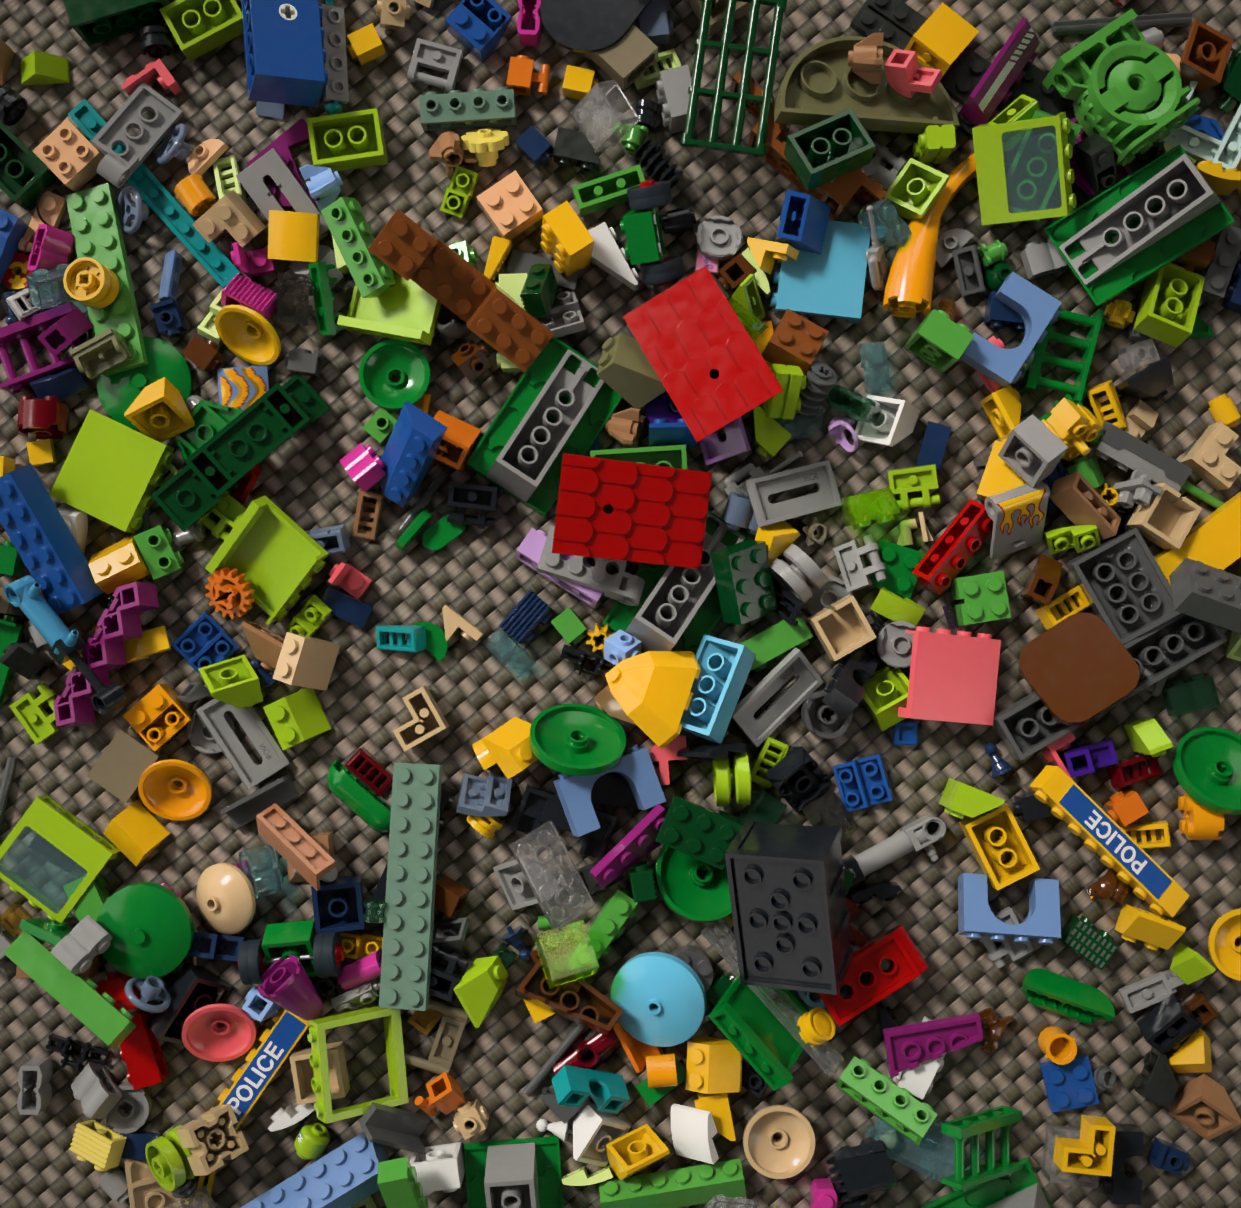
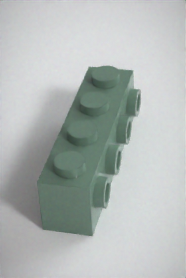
(467, 109)

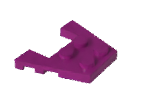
(291, 138)

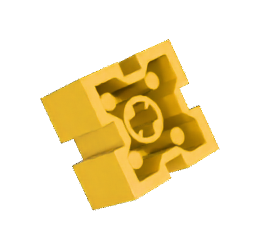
(1074, 426)

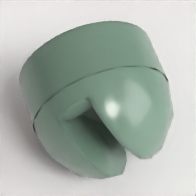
(889, 1139)

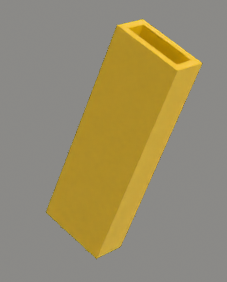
(1211, 541)

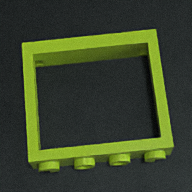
(319, 1061)

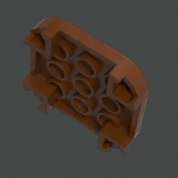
(1078, 669)

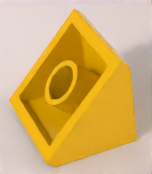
(136, 832)

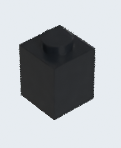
(1029, 808)

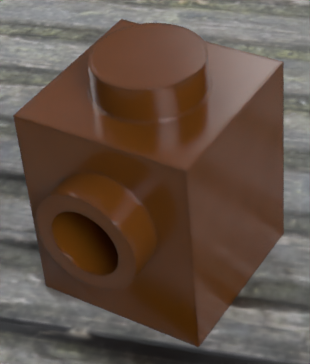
(204, 354)
(450, 896)

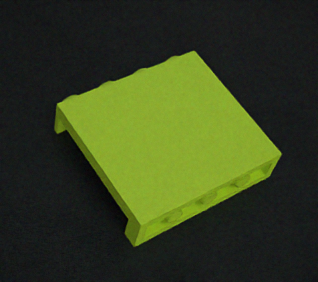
(398, 313)
(112, 472)
(272, 555)

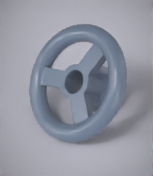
(174, 145)
(134, 210)
(151, 989)

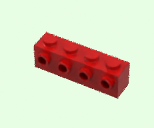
(954, 547)

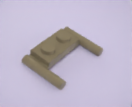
(445, 1040)

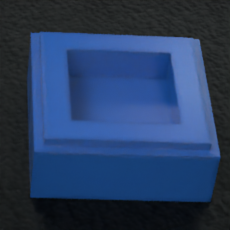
(905, 733)

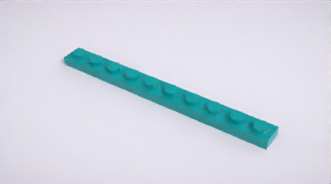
(163, 203)

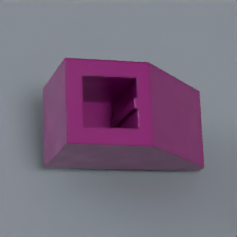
(65, 331)

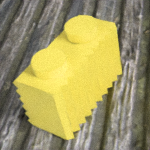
(97, 1145)

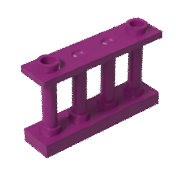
(21, 332)

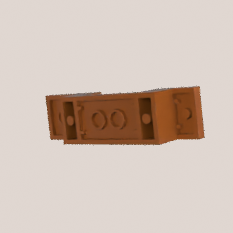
(836, 195)
(461, 288)

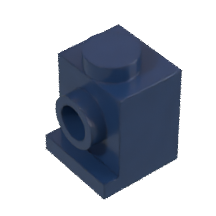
(176, 323)
(1162, 1153)

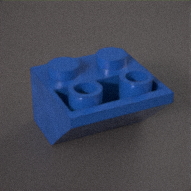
(478, 25)
(803, 222)

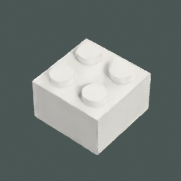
(440, 1167)

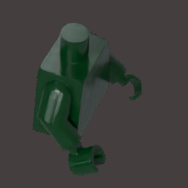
(1231, 82)

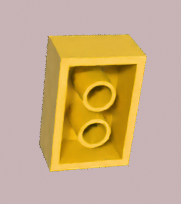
(566, 239)
(999, 846)

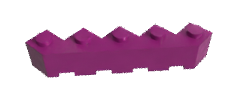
(105, 651)

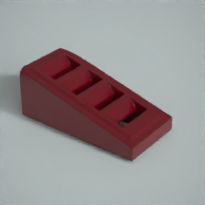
(357, 771)
(1119, 773)

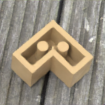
(232, 215)
(1209, 458)
(426, 719)

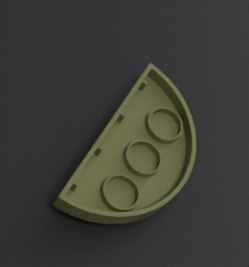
(824, 86)

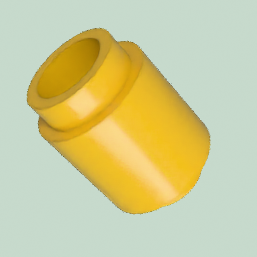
(1224, 410)

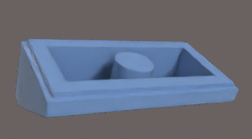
(170, 276)

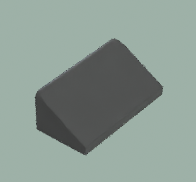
(969, 271)

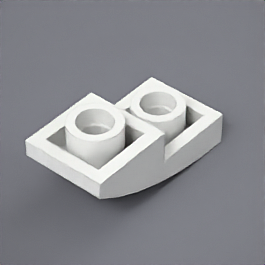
(290, 1116)

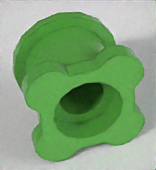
(634, 138)
(992, 253)

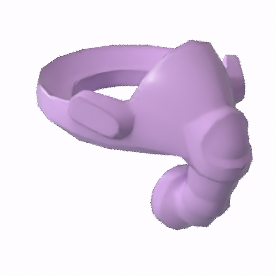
(837, 429)

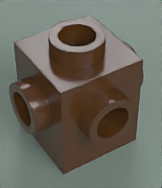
(472, 360)

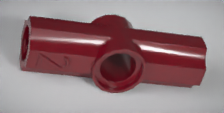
(599, 1044)

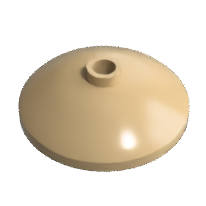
(225, 898)
(782, 1156)

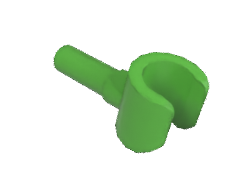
(543, 923)

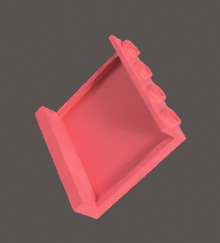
(952, 677)

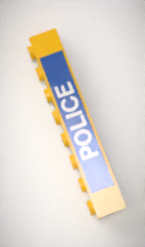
(1109, 841)
(263, 1063)

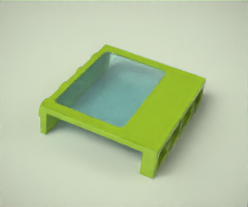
(1024, 169)
(53, 858)

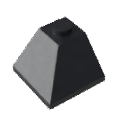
(1148, 382)

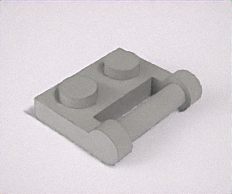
(438, 58)

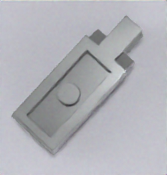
(1149, 990)

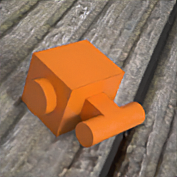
(523, 76)
(444, 1094)

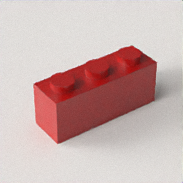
(143, 1054)

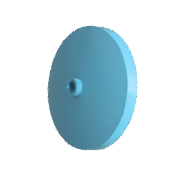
(659, 999)

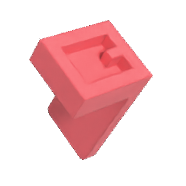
(153, 71)
(349, 579)
(1050, 754)

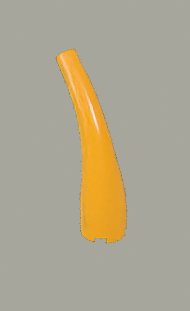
(913, 266)

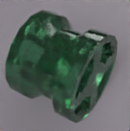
(374, 911)
(505, 955)

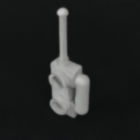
(876, 257)
(753, 472)
(356, 997)

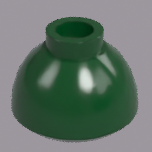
(996, 275)

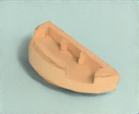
(205, 155)

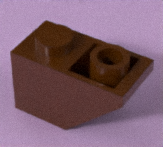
(1043, 581)

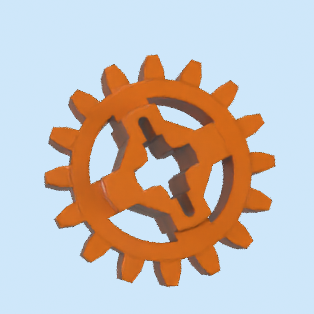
(221, 584)

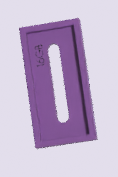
(736, 442)

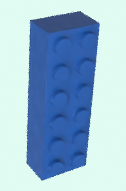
(45, 541)

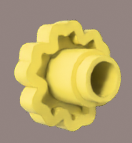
(485, 144)

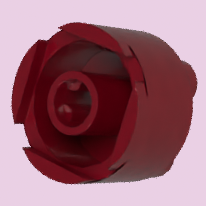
(43, 417)

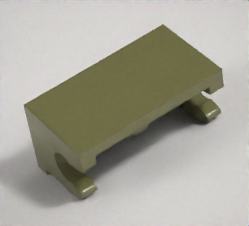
(101, 353)

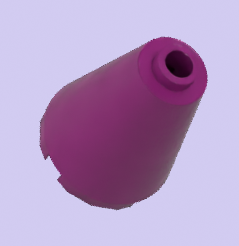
(291, 988)

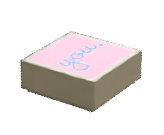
(702, 261)

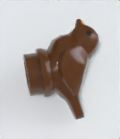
(1108, 887)
(992, 1028)

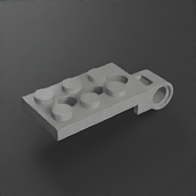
(119, 167)
(621, 587)

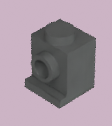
(304, 362)

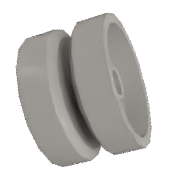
(798, 573)

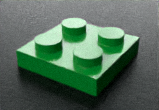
(899, 566)

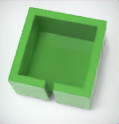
(983, 598)

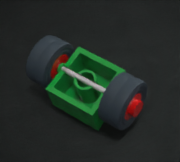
(645, 235)
(318, 953)

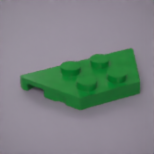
(209, 420)

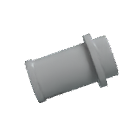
(195, 533)

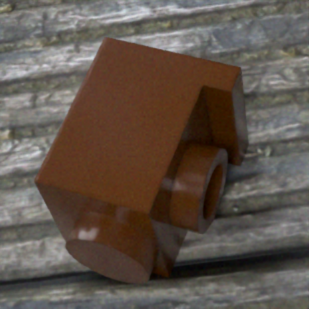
(737, 266)

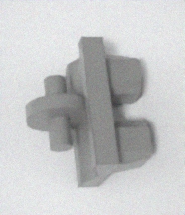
(1137, 489)

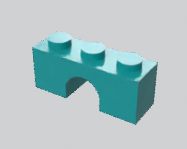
(575, 1084)

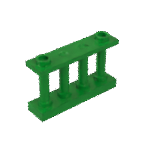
(1078, 391)
(973, 1127)

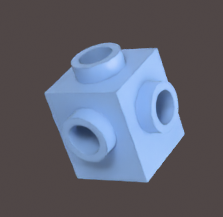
(620, 647)
(257, 1008)

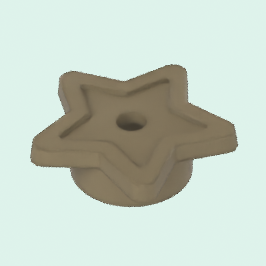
(821, 532)

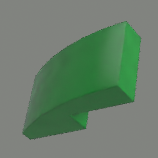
(652, 1095)

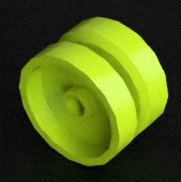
(732, 779)
(169, 1160)

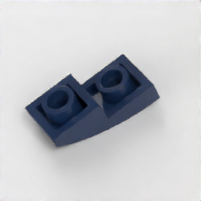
(60, 385)
(933, 445)
(346, 606)
(136, 1144)

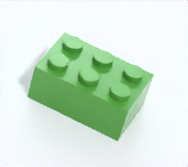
(939, 340)

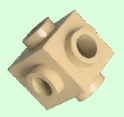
(391, 19)
(472, 1112)

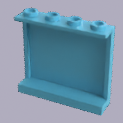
(826, 282)

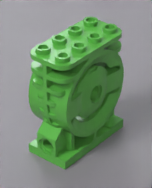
(1137, 81)

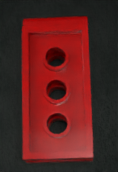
(904, 966)

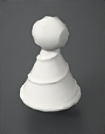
(557, 1128)

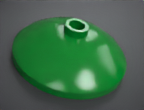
(389, 360)

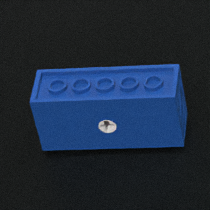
(284, 51)

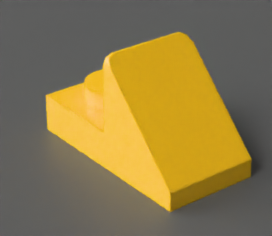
(767, 252)

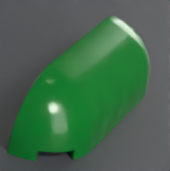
(359, 797)
(1066, 997)

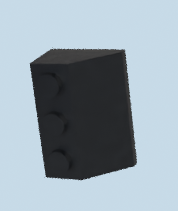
(189, 991)

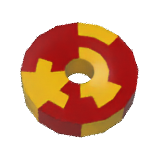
(14, 281)

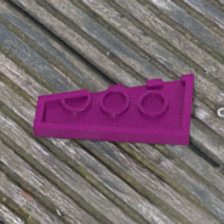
(631, 848)
(921, 1041)

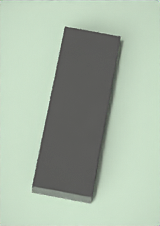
(521, 262)

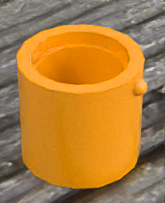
(195, 194)
(1057, 1045)
(661, 1070)

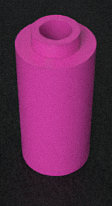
(361, 971)

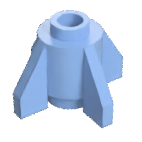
(323, 184)

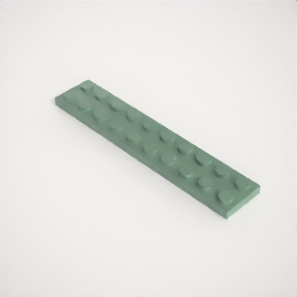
(410, 886)

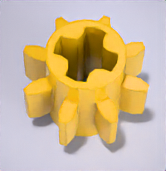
(1119, 313)
(1110, 492)
(596, 633)

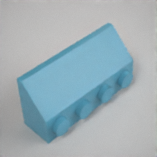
(718, 688)

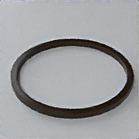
(37, 203)

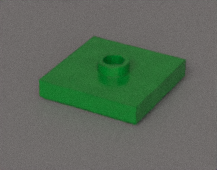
(45, 929)

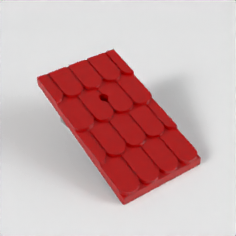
(690, 334)
(654, 517)

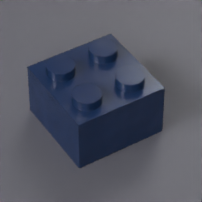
(339, 905)

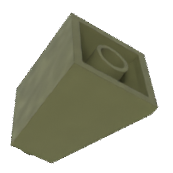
(629, 371)

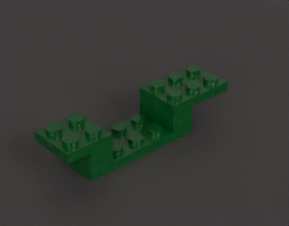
(238, 449)
(705, 833)

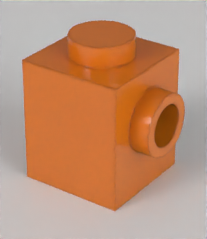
(1126, 807)

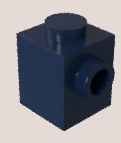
(535, 147)

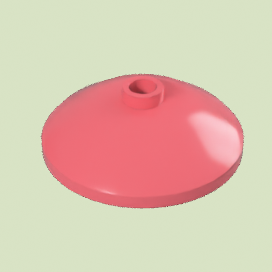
(218, 1032)

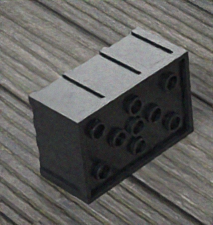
(789, 906)

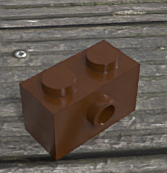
(1198, 257)

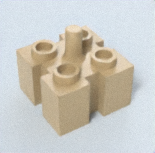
(212, 1140)

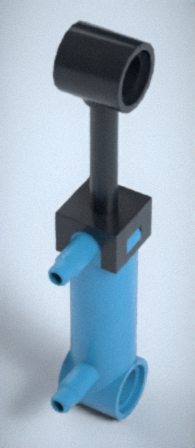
(65, 644)

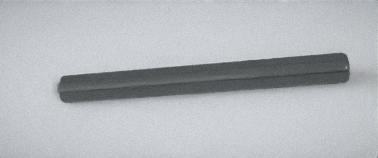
(1092, 25)

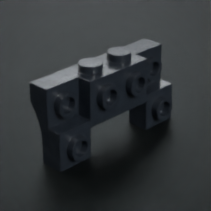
(546, 806)

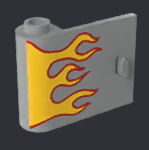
(1017, 518)

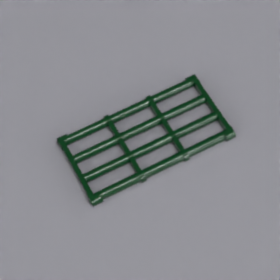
(742, 96)

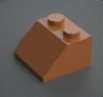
(1204, 56)

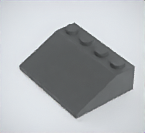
(1125, 585)

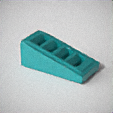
(415, 638)

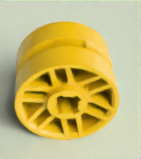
(91, 283)

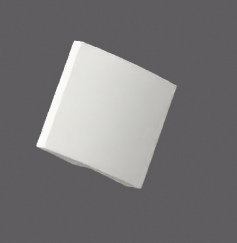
(693, 1133)

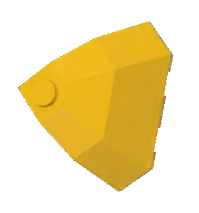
(655, 691)

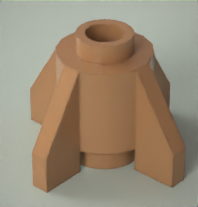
(867, 58)
(450, 151)
(626, 427)

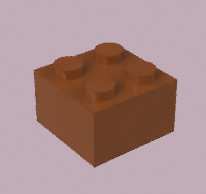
(794, 342)

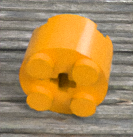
(1199, 821)

